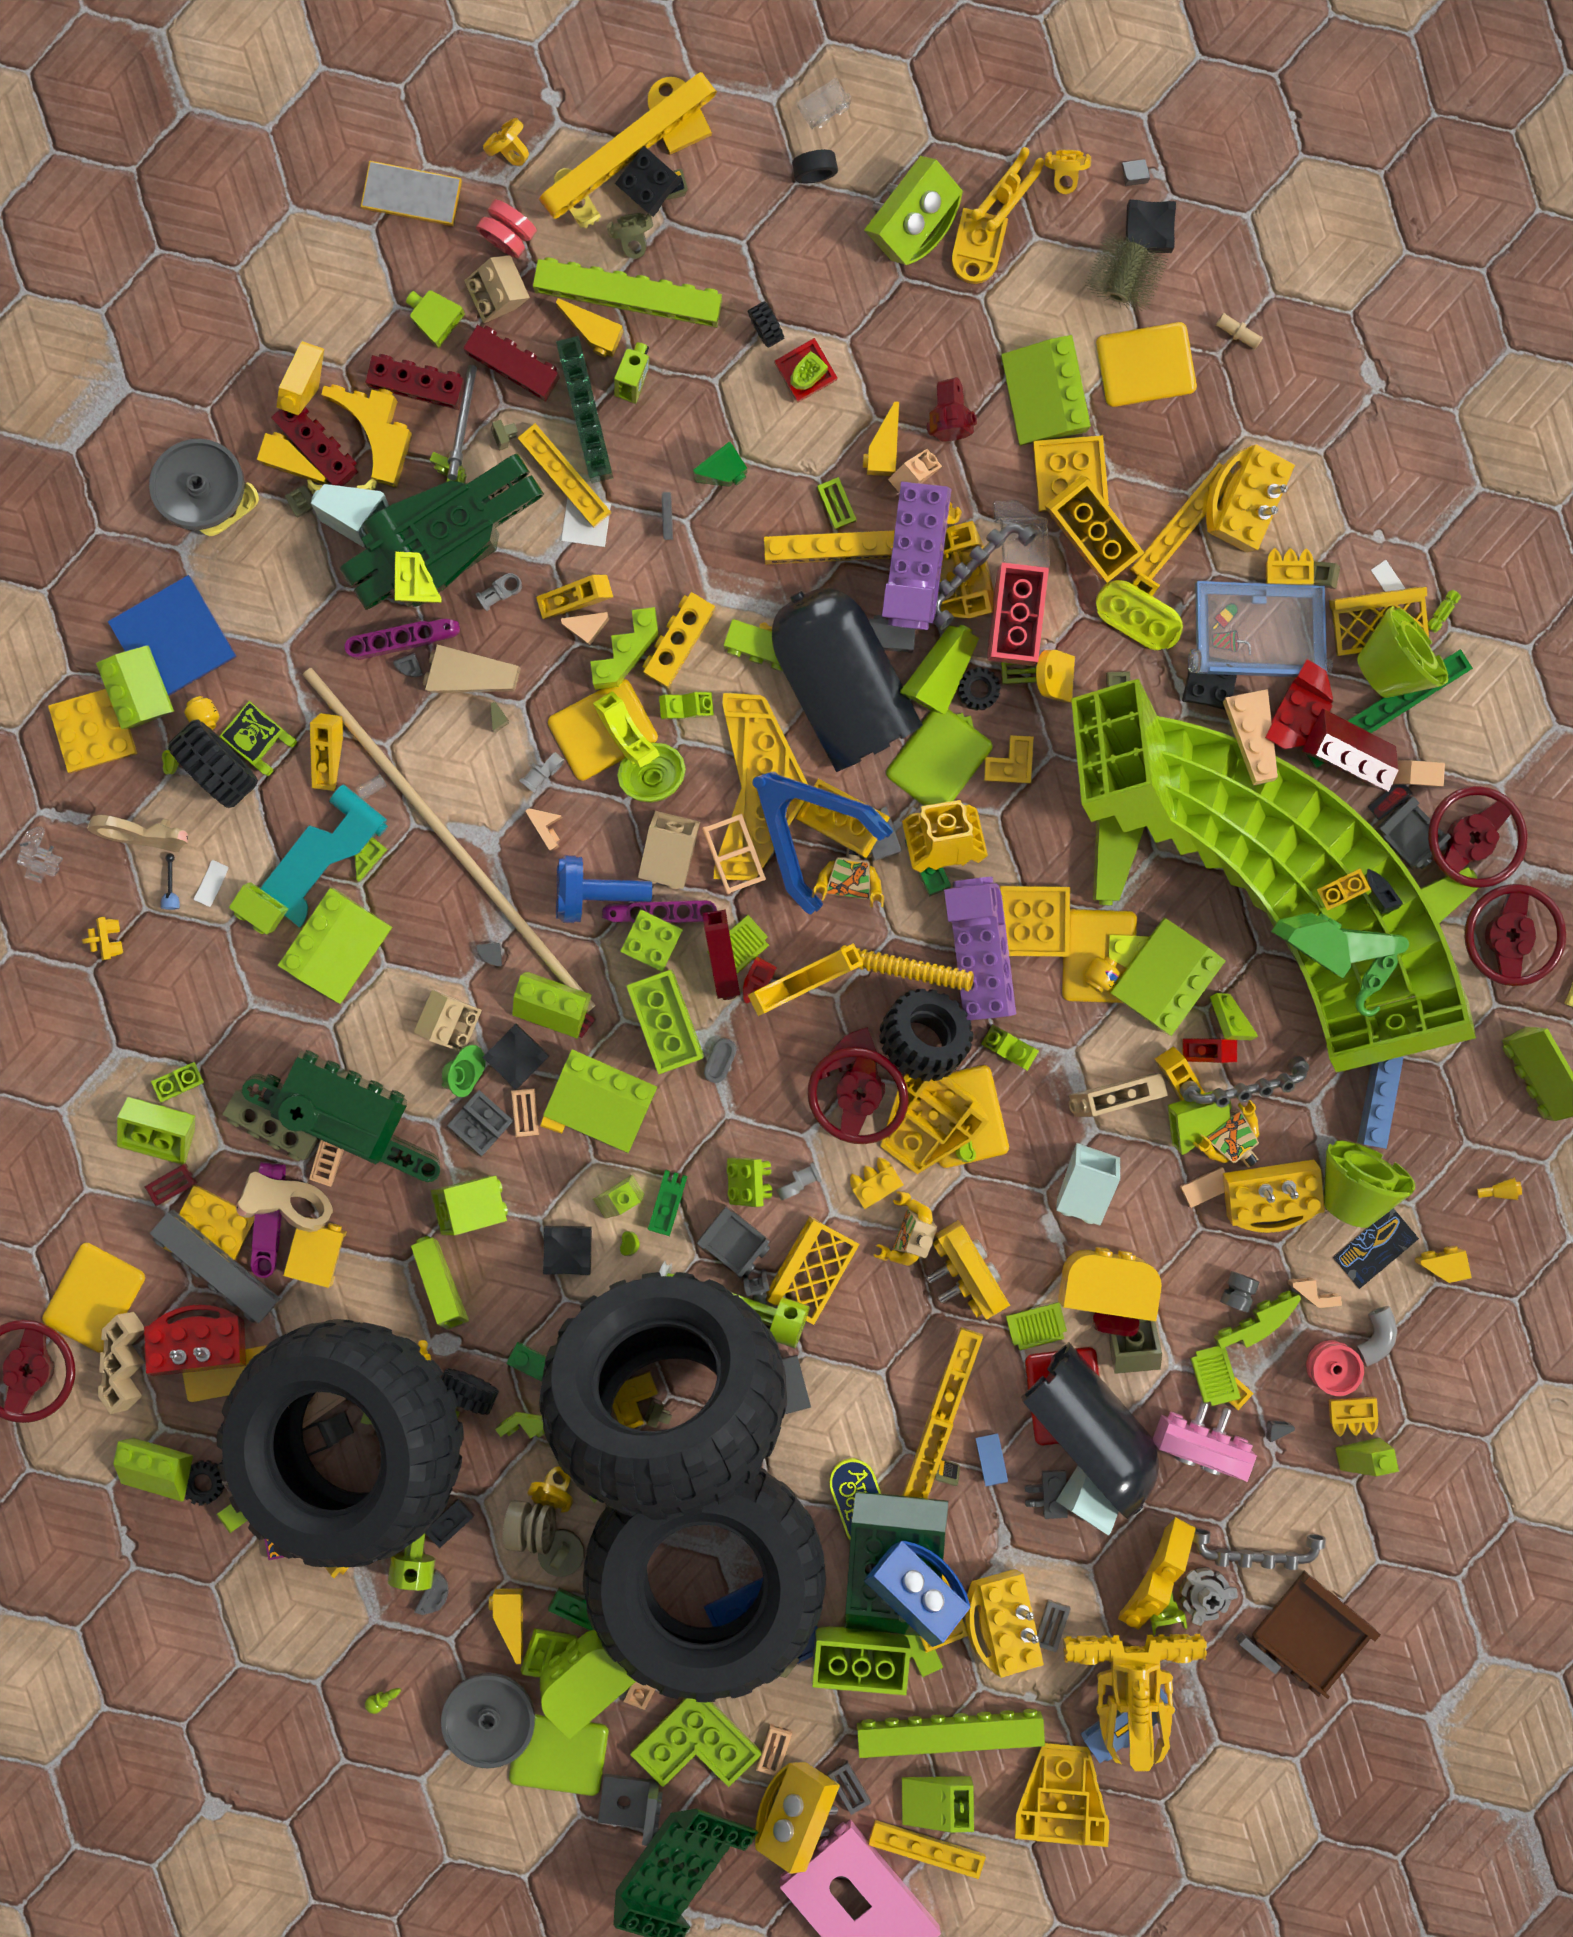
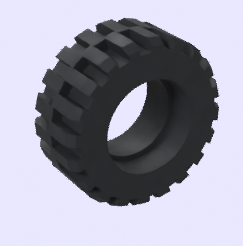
(212, 763)
(943, 1018)

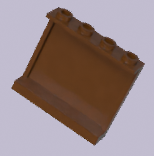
(1313, 1634)

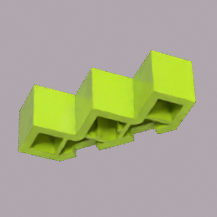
(626, 650)

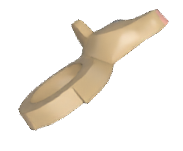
(127, 832)
(268, 1195)

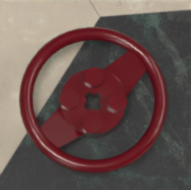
(1484, 829)
(1514, 918)
(855, 1104)
(23, 1384)

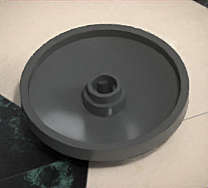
(196, 484)
(488, 1720)

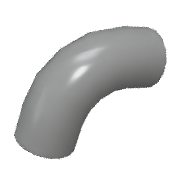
(1382, 1339)

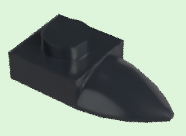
(1382, 893)

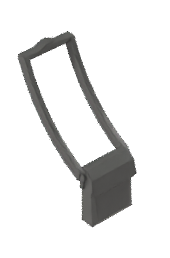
(332, 1430)

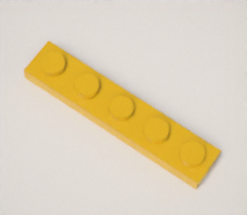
(564, 475)
(926, 1849)

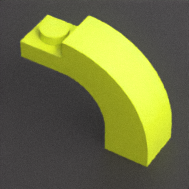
(623, 730)

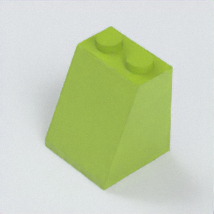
(469, 1205)

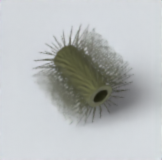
(1126, 272)

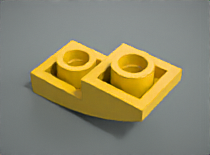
(1343, 889)

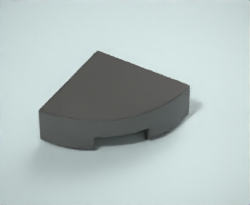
(409, 666)
(491, 953)

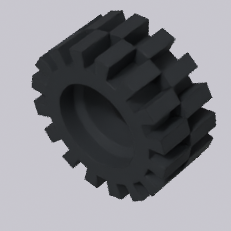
(766, 324)
(972, 701)
(204, 1496)

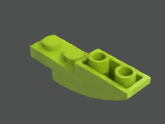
(1267, 1319)

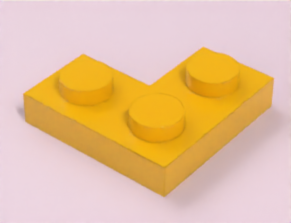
(1016, 767)
(630, 1393)

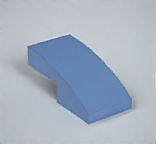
(991, 1460)

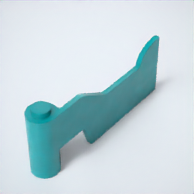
(319, 849)

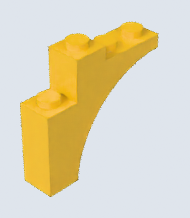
(375, 413)
(805, 979)
(1157, 1585)

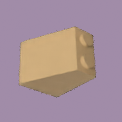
(668, 850)

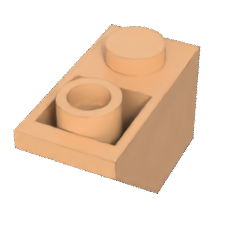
(916, 469)

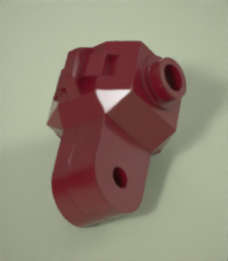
(950, 417)

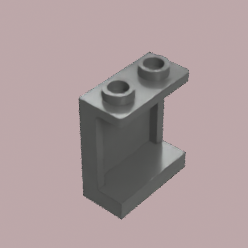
(1408, 834)
(734, 1242)

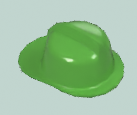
(464, 1071)

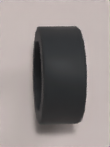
(815, 166)

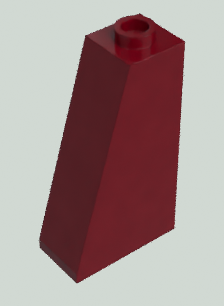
(721, 954)

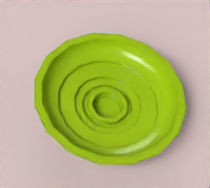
(654, 780)

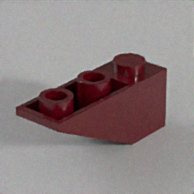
(859, 1038)

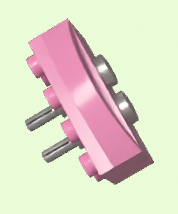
(1210, 1450)

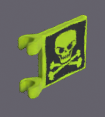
(254, 734)

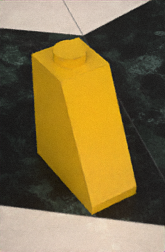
(301, 379)

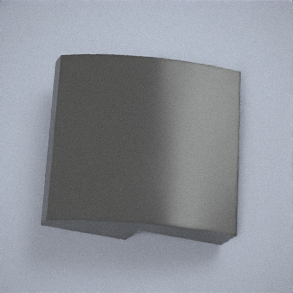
(480, 1123)

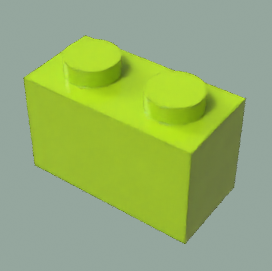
(258, 908)

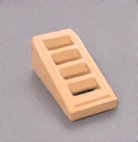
(318, 1159)

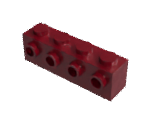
(512, 362)
(415, 382)
(319, 449)

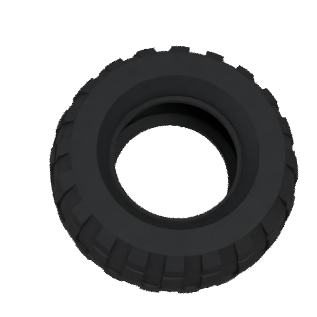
(675, 1466)
(278, 1483)
(723, 1658)

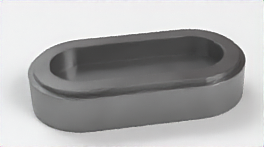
(720, 1060)

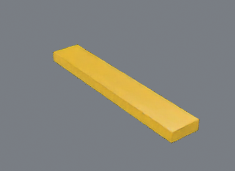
(1178, 528)

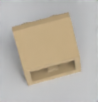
(496, 288)
(447, 1021)

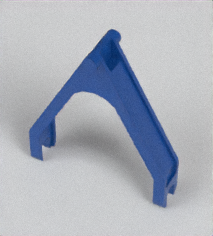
(775, 796)

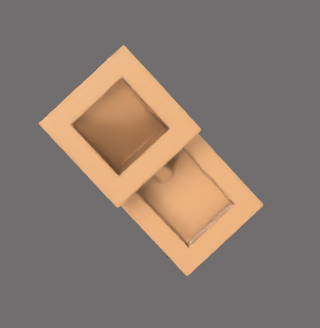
(1420, 773)
(1308, 1289)

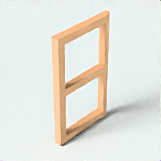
(718, 859)

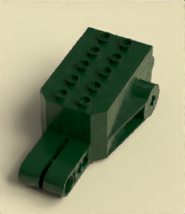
(446, 524)
(342, 1112)

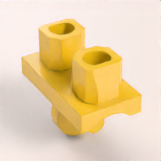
(104, 928)

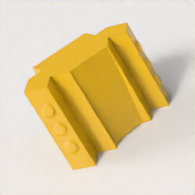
(944, 836)

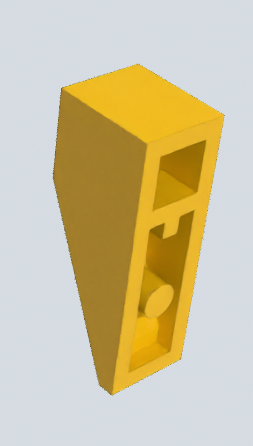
(597, 331)
(883, 448)
(283, 456)
(575, 596)
(326, 746)
(1176, 1070)
(508, 1616)

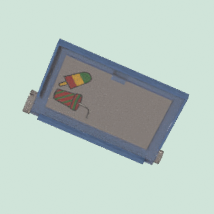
(1258, 629)

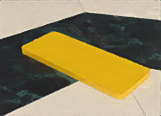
(217, 1382)

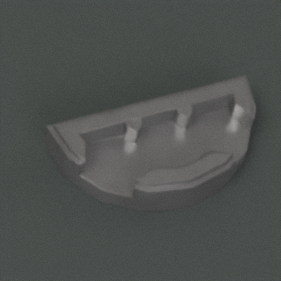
(667, 516)
(434, 1597)

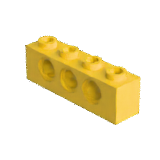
(689, 605)

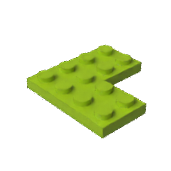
(700, 1731)

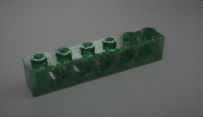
(584, 409)

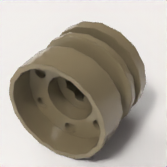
(529, 1527)

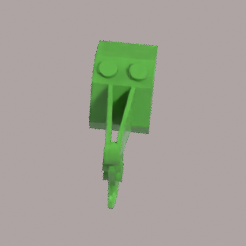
(1337, 948)

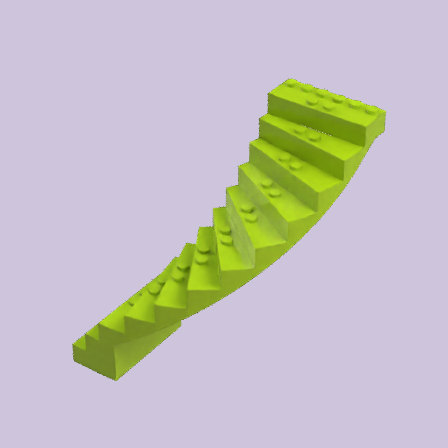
(1281, 847)

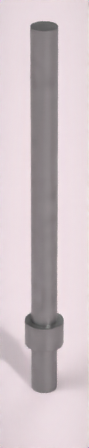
(455, 456)

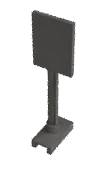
(796, 1389)

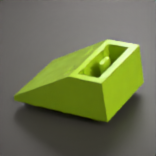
(938, 1803)

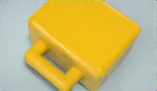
(1146, 364)
(586, 740)
(1089, 941)
(992, 1139)
(91, 1295)

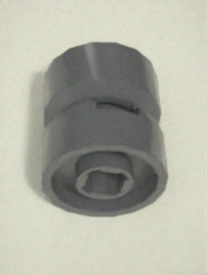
(1239, 1291)

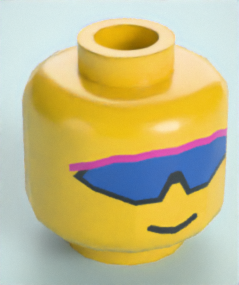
(1102, 974)

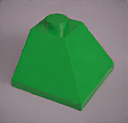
(721, 468)

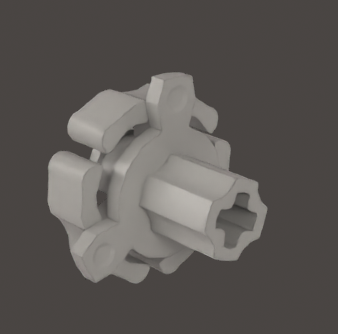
(1202, 1592)

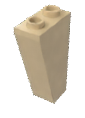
(465, 672)
(1117, 1095)

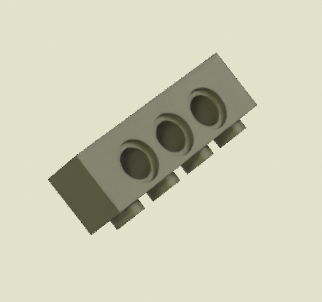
(236, 1116)

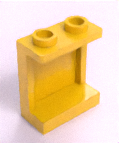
(315, 1255)

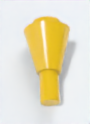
(1507, 1190)

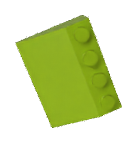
(1046, 390)
(335, 945)
(1167, 976)
(1543, 1069)
(600, 1101)

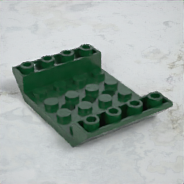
(875, 1527)
(658, 1892)

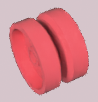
(506, 228)
(1347, 1374)

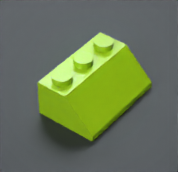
(135, 687)
(550, 1004)
(155, 1130)
(153, 1468)

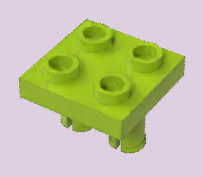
(651, 940)
(746, 1181)

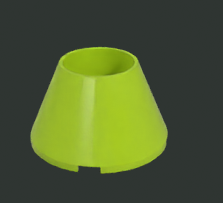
(1400, 658)
(1362, 1184)

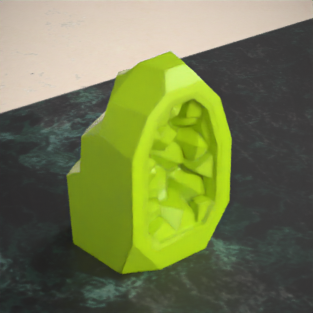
(808, 371)

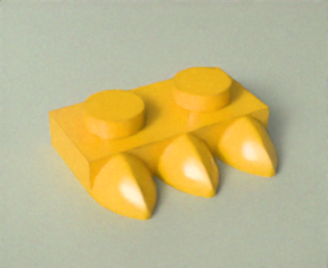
(1290, 570)
(876, 1184)
(1354, 1412)

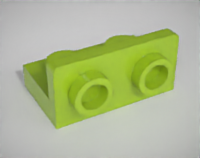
(442, 466)

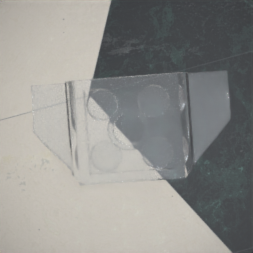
(1012, 550)

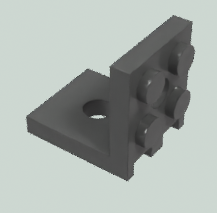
(640, 1813)

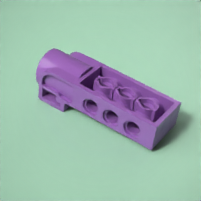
(917, 555)
(981, 947)

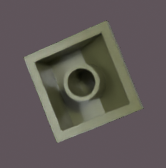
(1138, 1351)

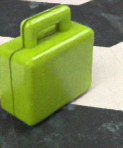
(939, 758)
(561, 1763)

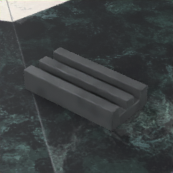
(1057, 1606)
(1263, 1657)
(860, 1805)

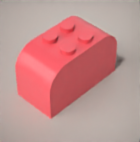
(1017, 614)

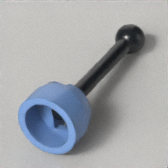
(170, 900)

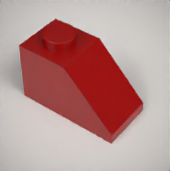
(1210, 1050)

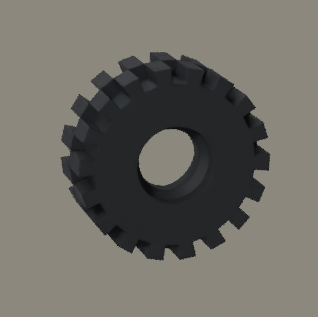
(470, 1391)

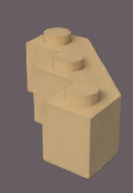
(120, 1362)

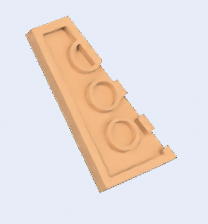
(1250, 723)

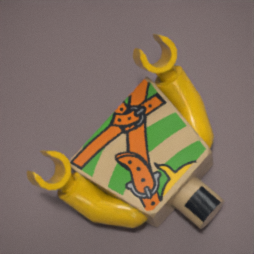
(850, 879)
(1234, 1138)
(914, 1234)

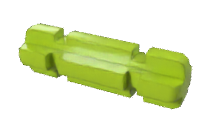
(1443, 610)

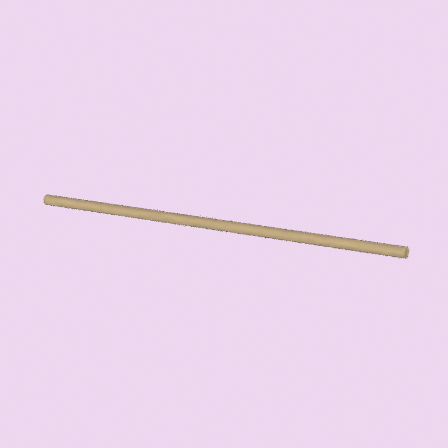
(443, 833)

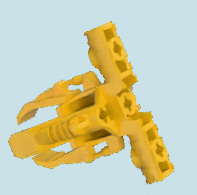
(1136, 1687)

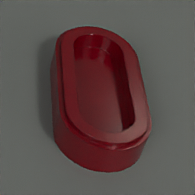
(1115, 1324)

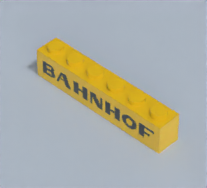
(828, 547)

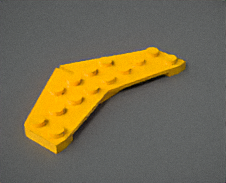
(757, 750)

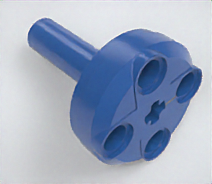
(574, 889)

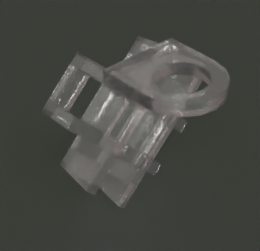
(31, 848)

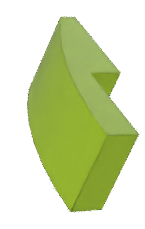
(177, 1082)

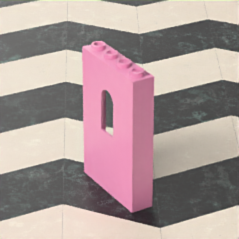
(847, 1854)

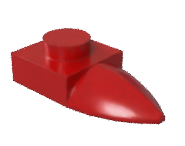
(757, 977)

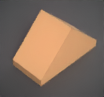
(586, 626)

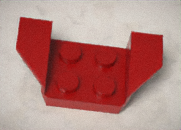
(1301, 707)

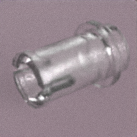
(371, 787)

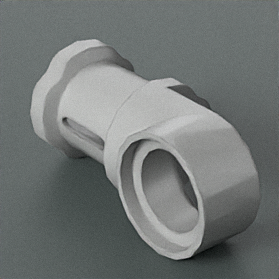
(498, 591)
(537, 774)
(802, 1179)

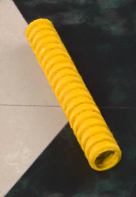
(916, 970)

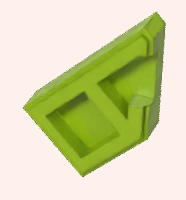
(368, 858)

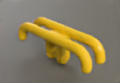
(1008, 190)

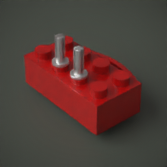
(194, 1342)

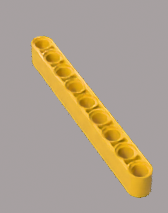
(627, 144)

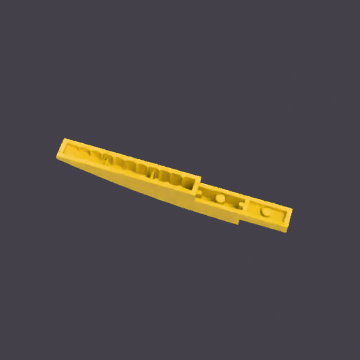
(942, 1414)

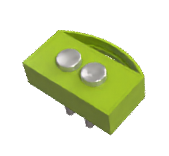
(913, 210)

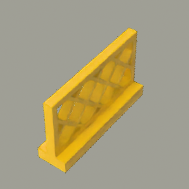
(1373, 601)
(797, 1256)

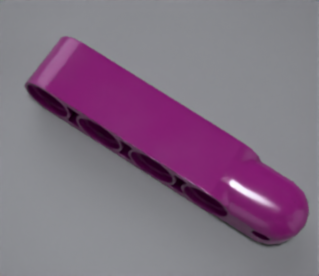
(438, 633)
(624, 910)
(267, 1229)

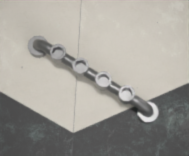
(978, 556)
(1297, 1066)
(1266, 1558)

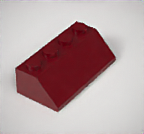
(1353, 751)

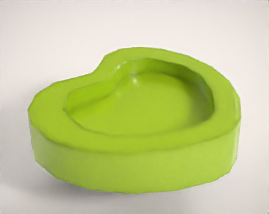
(169, 762)
(966, 1153)
(630, 1243)

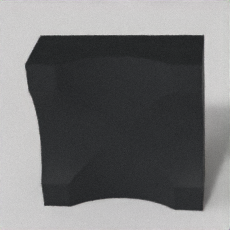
(648, 181)
(1151, 224)
(1208, 689)
(516, 1056)
(567, 1250)

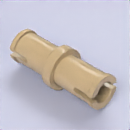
(1239, 331)

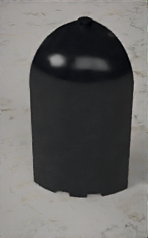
(841, 676)
(1095, 1430)

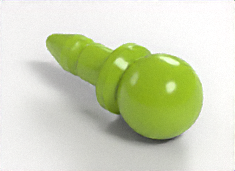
(376, 1702)

